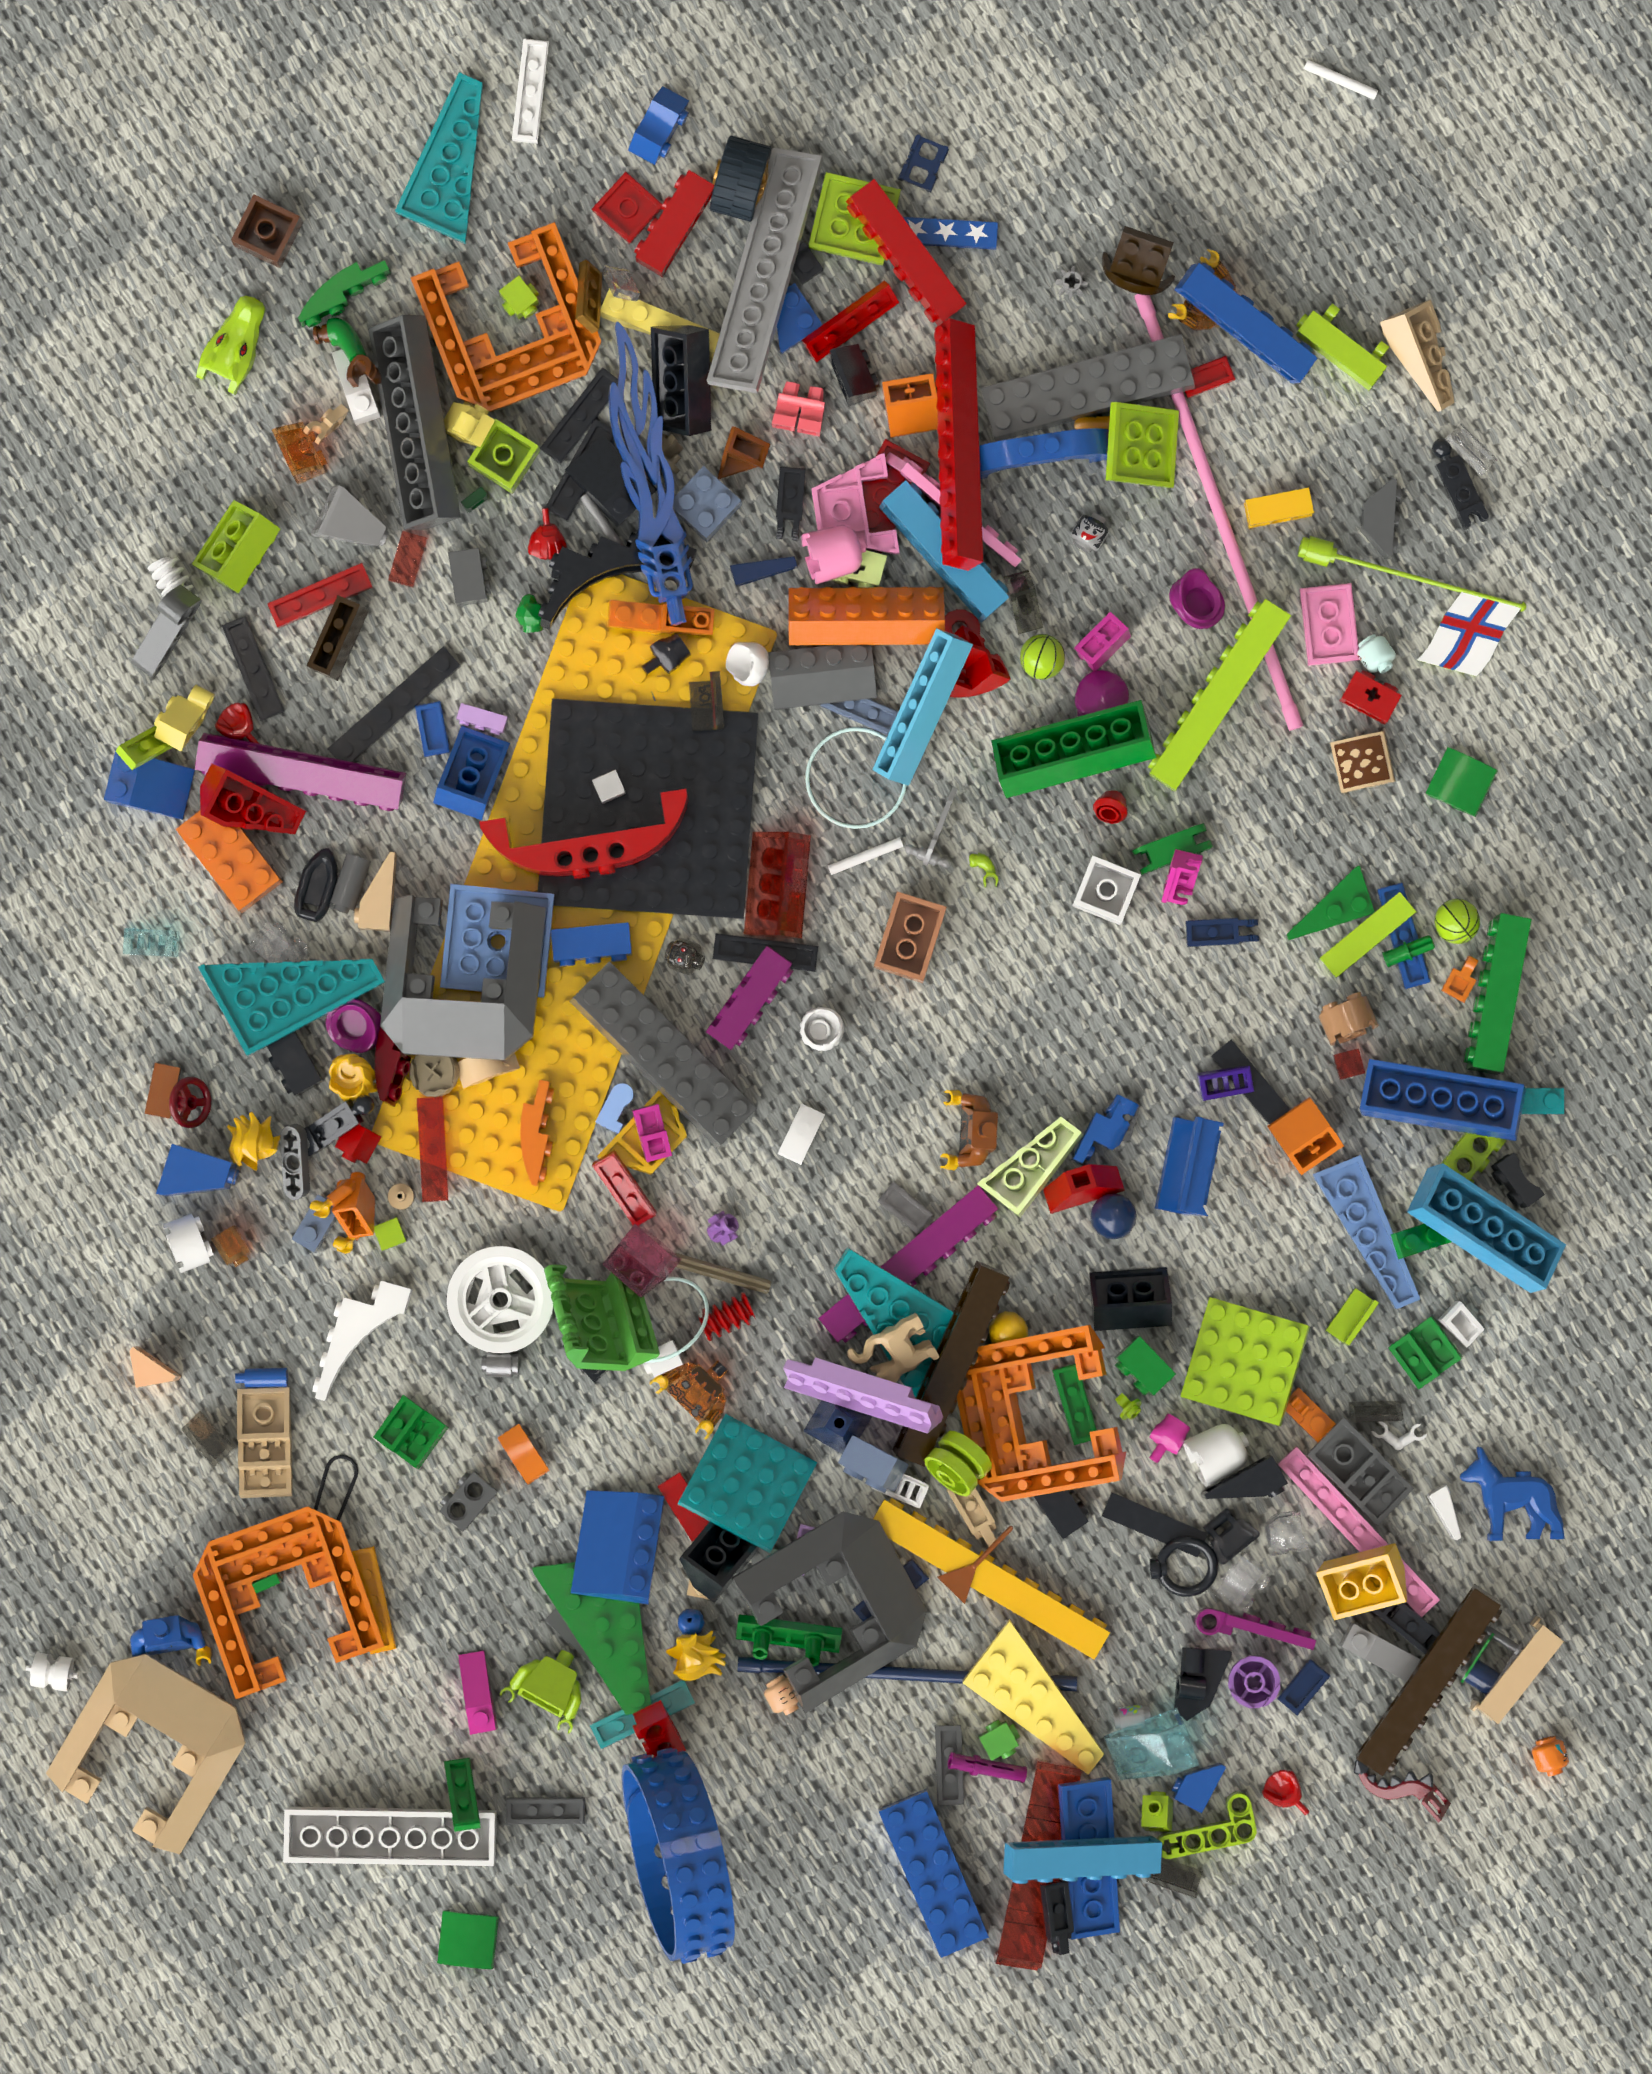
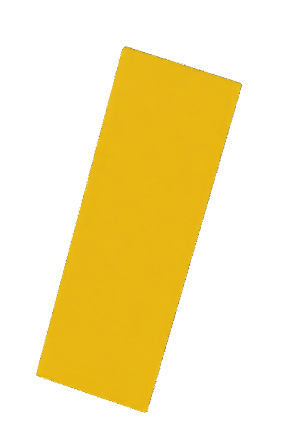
(566, 1049)

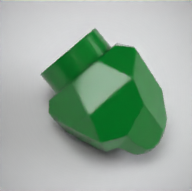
(528, 613)

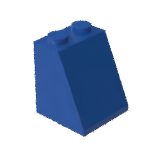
(195, 1172)

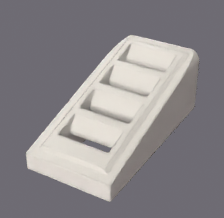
(906, 1499)
(1443, 1505)

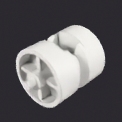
(53, 1672)

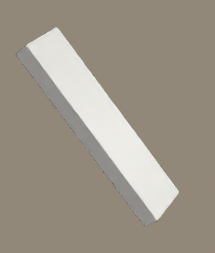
(530, 91)

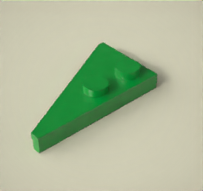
(1343, 904)

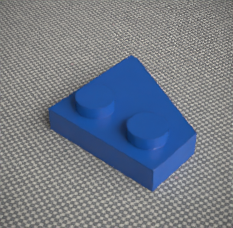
(795, 319)

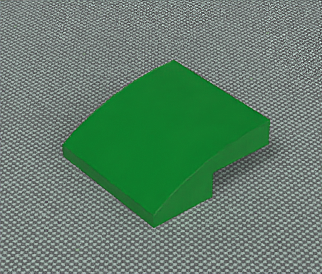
(1461, 781)
(1425, 1352)
(410, 1432)
(468, 1939)

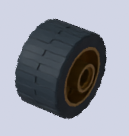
(740, 178)

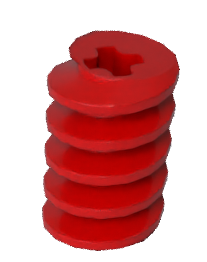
(727, 1316)

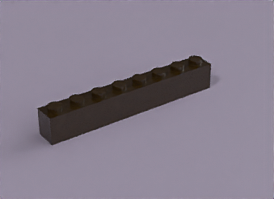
(956, 1354)
(1428, 1680)

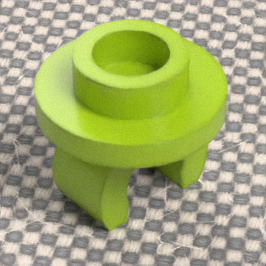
(1130, 1409)

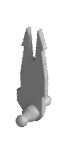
(928, 855)

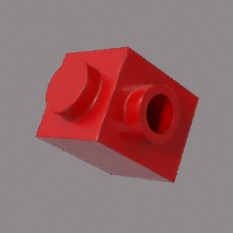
(358, 1144)

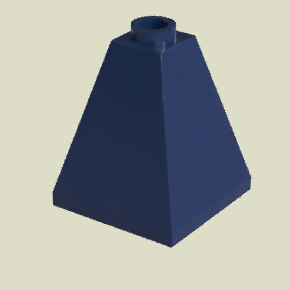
(822, 1425)

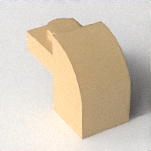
(480, 1070)

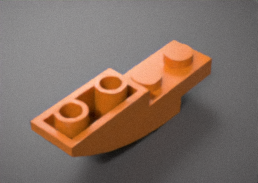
(656, 618)
(533, 1143)

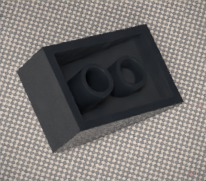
(601, 479)
(1255, 1480)

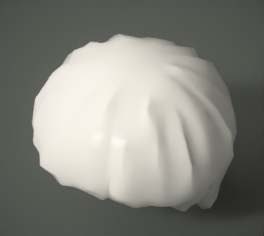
(747, 662)
(822, 1028)

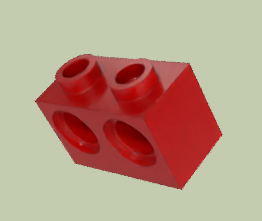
(657, 1729)

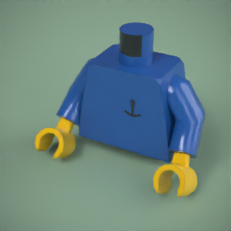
(169, 1635)

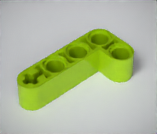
(1204, 1831)

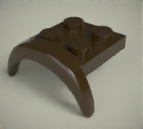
(1139, 263)

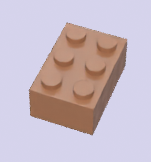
(909, 937)

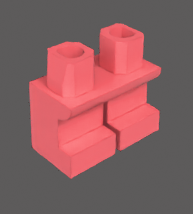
(789, 405)

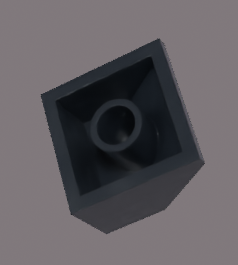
(853, 374)

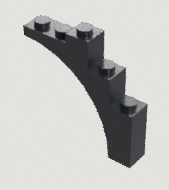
(578, 572)

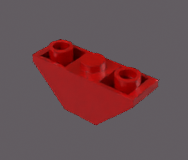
(1082, 1186)

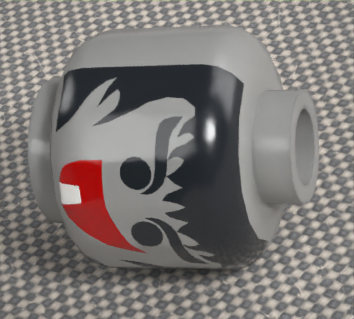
(1089, 532)

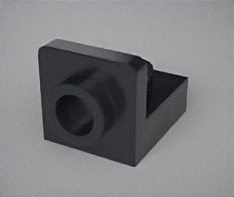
(806, 264)

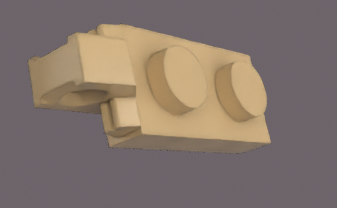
(975, 1515)

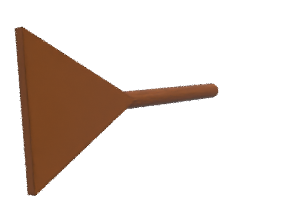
(961, 1579)

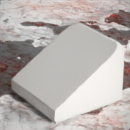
(609, 787)

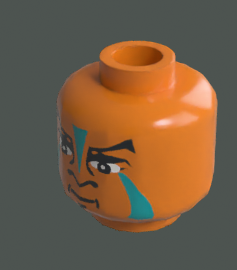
(1550, 1755)

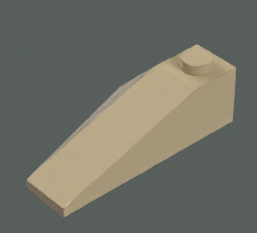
(1414, 342)

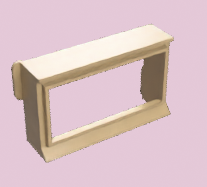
(1519, 1674)

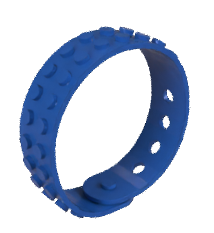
(672, 1808)

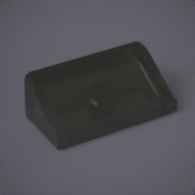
(1375, 1411)

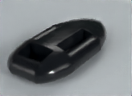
(316, 885)

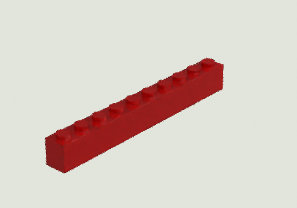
(958, 444)

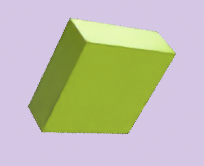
(389, 1234)

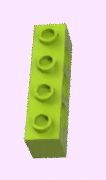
(1476, 1160)

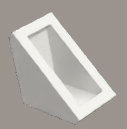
(1461, 1323)

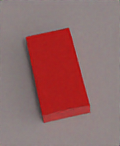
(1211, 376)

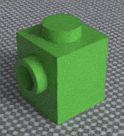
(999, 1739)

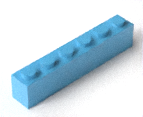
(1082, 1858)

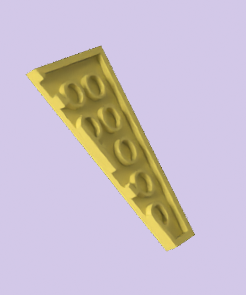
(1023, 1690)

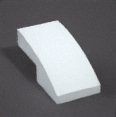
(801, 1134)

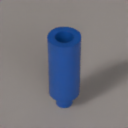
(263, 1377)

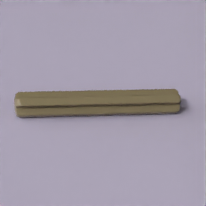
(724, 1274)

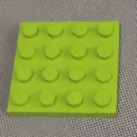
(1245, 1361)

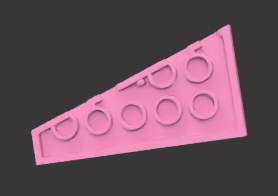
(931, 489)

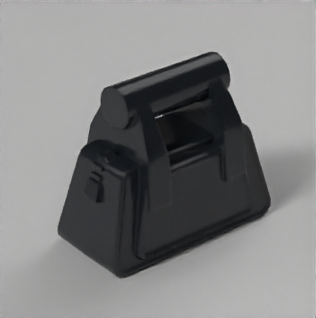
(1232, 1539)

